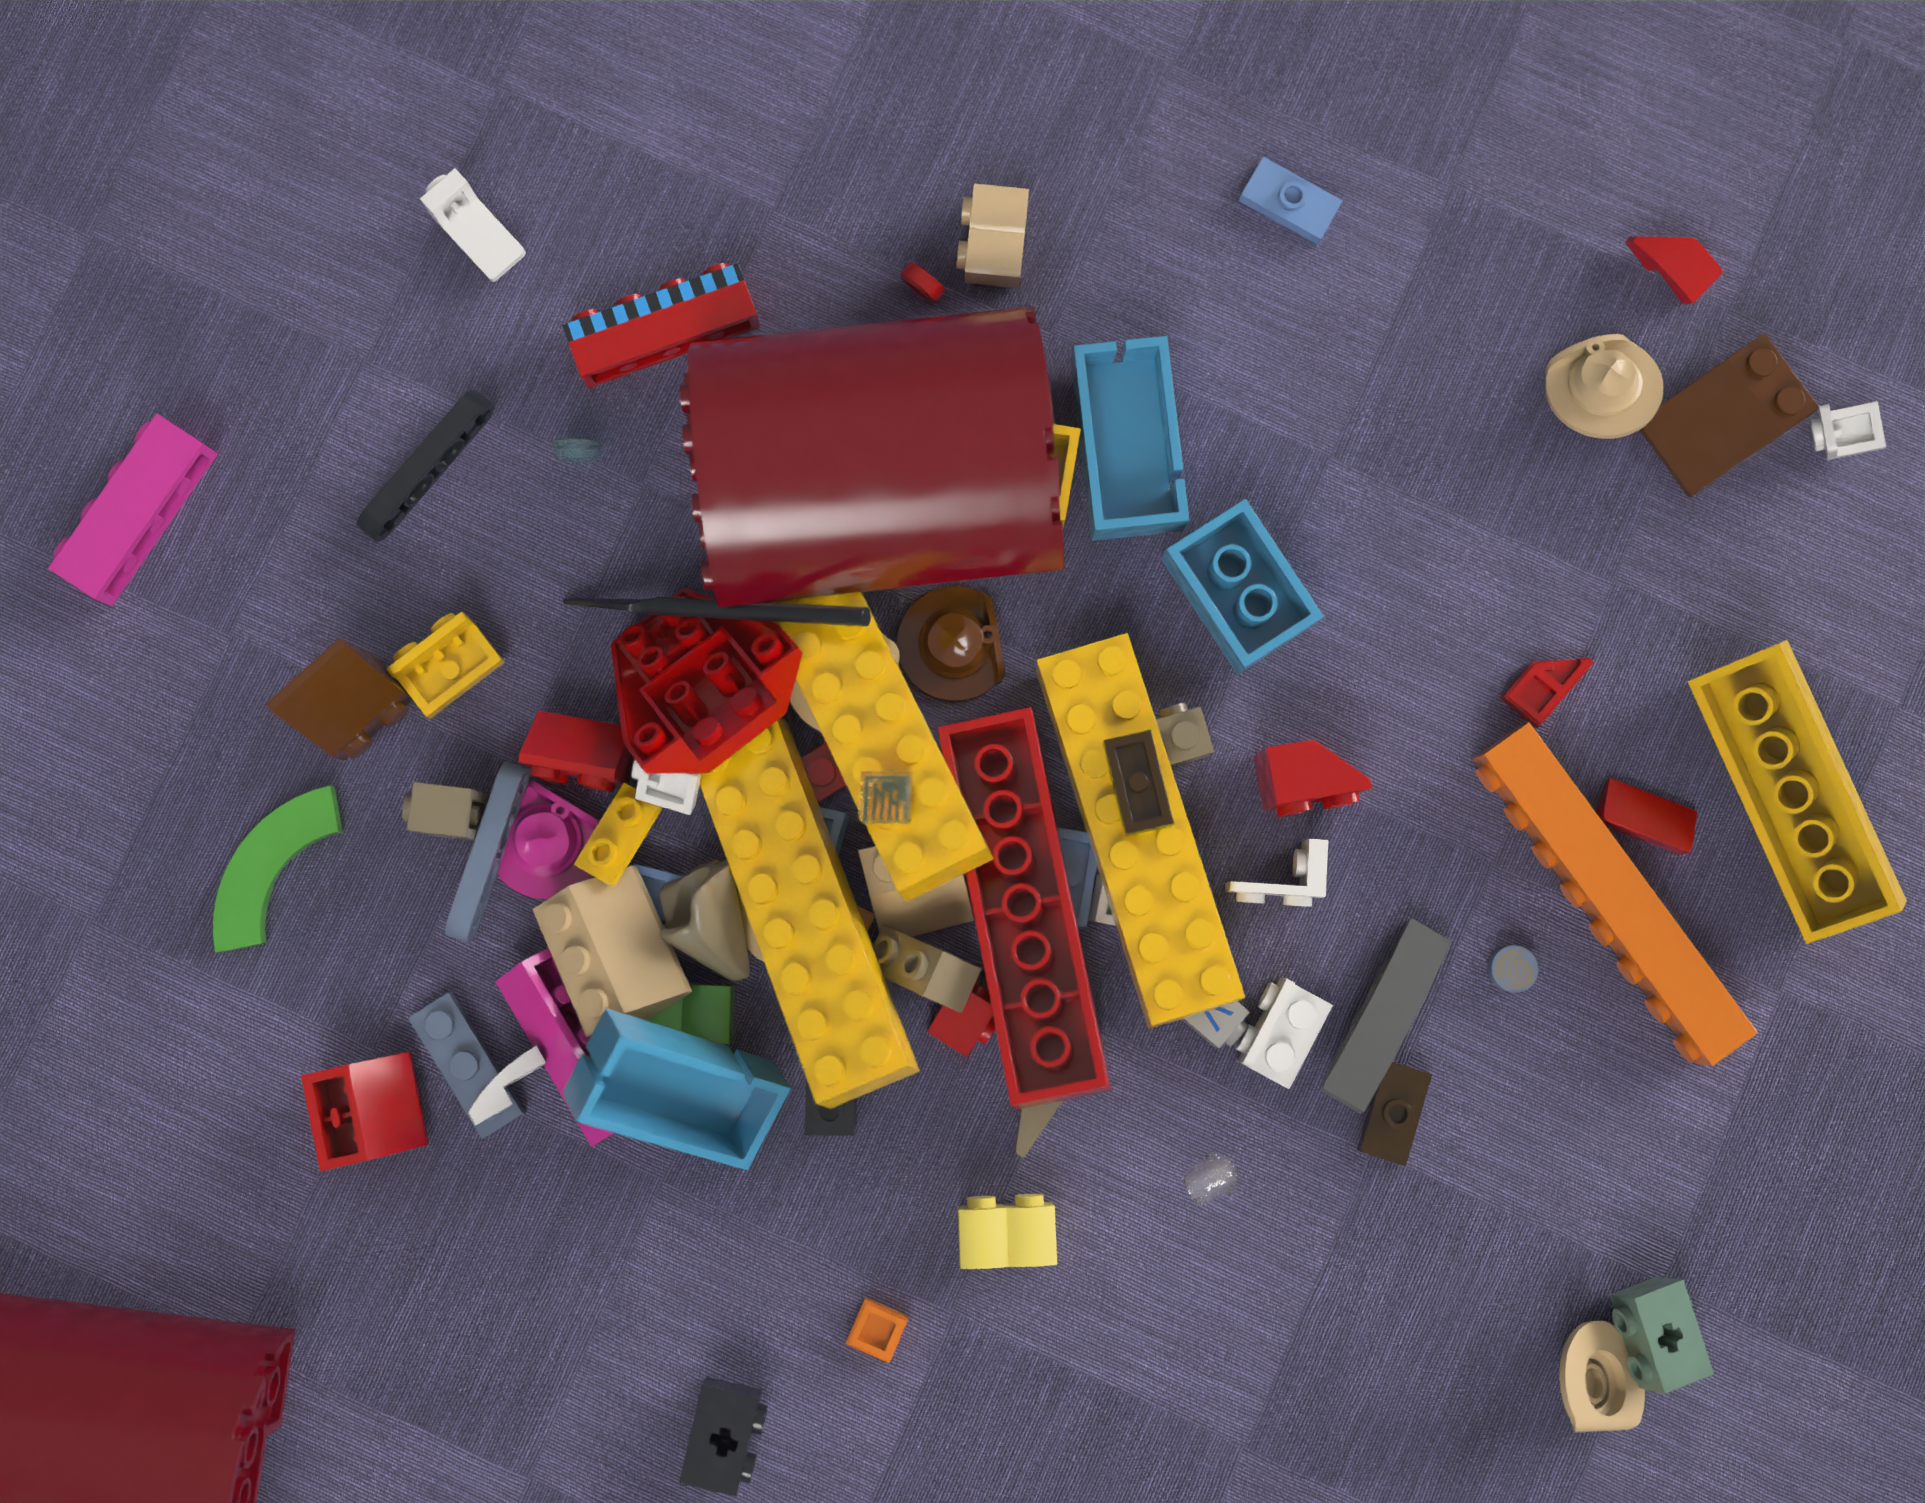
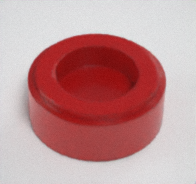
(922, 282)

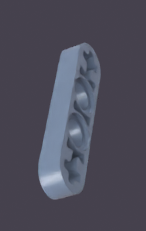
(487, 852)

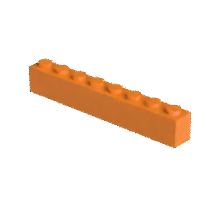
(1614, 897)

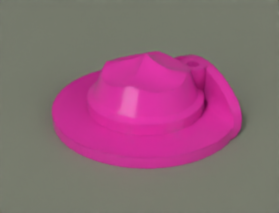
(545, 844)

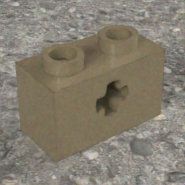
(444, 811)
(925, 969)

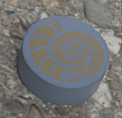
(1512, 968)

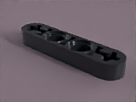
(425, 465)

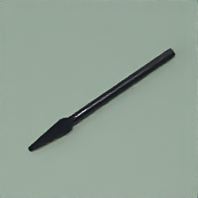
(756, 612)

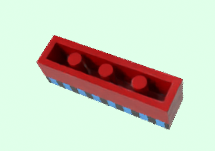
(661, 324)

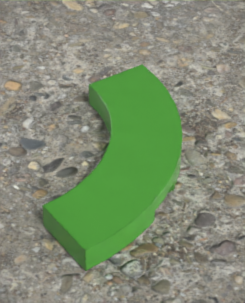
(260, 858)

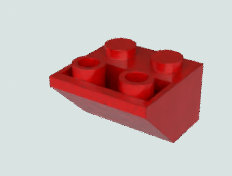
(576, 748)
(1306, 773)
(364, 1110)

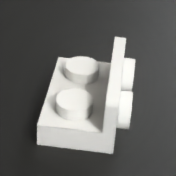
(1283, 1031)

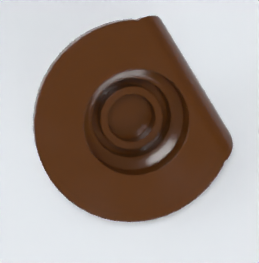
(951, 644)

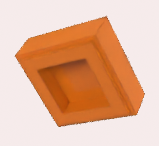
(877, 1330)

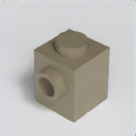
(1184, 734)

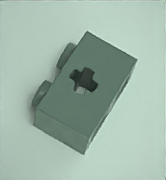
(1660, 1335)

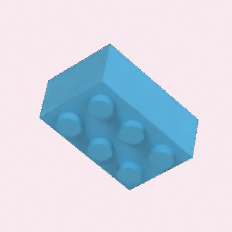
(1241, 586)

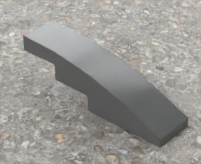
(1385, 1016)

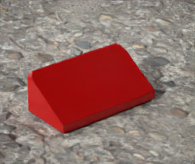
(1647, 817)

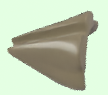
(707, 919)

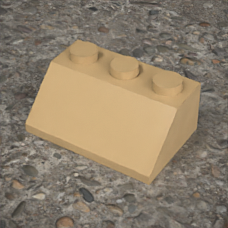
(611, 949)

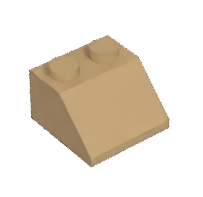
(929, 912)

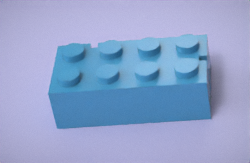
(1129, 439)
(675, 1090)

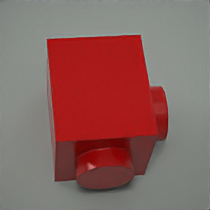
(965, 1028)

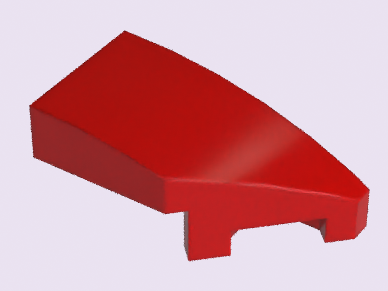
(1681, 263)

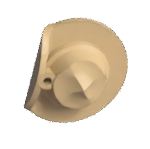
(1604, 387)
(1597, 1380)

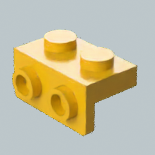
(445, 663)
(617, 836)

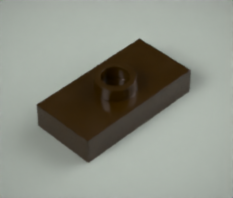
(1138, 783)
(1394, 1114)

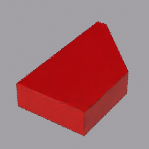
(1543, 687)

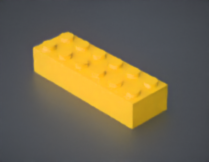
(1797, 793)

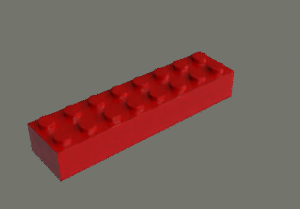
(1026, 913)

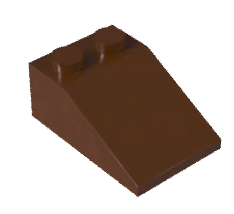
(1728, 415)
(342, 700)

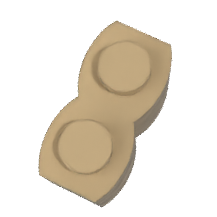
(995, 235)

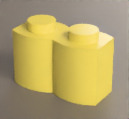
(1006, 1233)

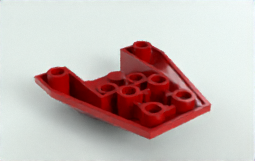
(699, 687)

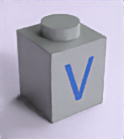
(1220, 1024)

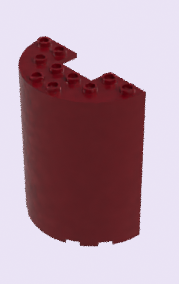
(873, 456)
(134, 1404)

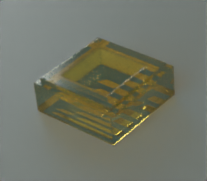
(885, 797)

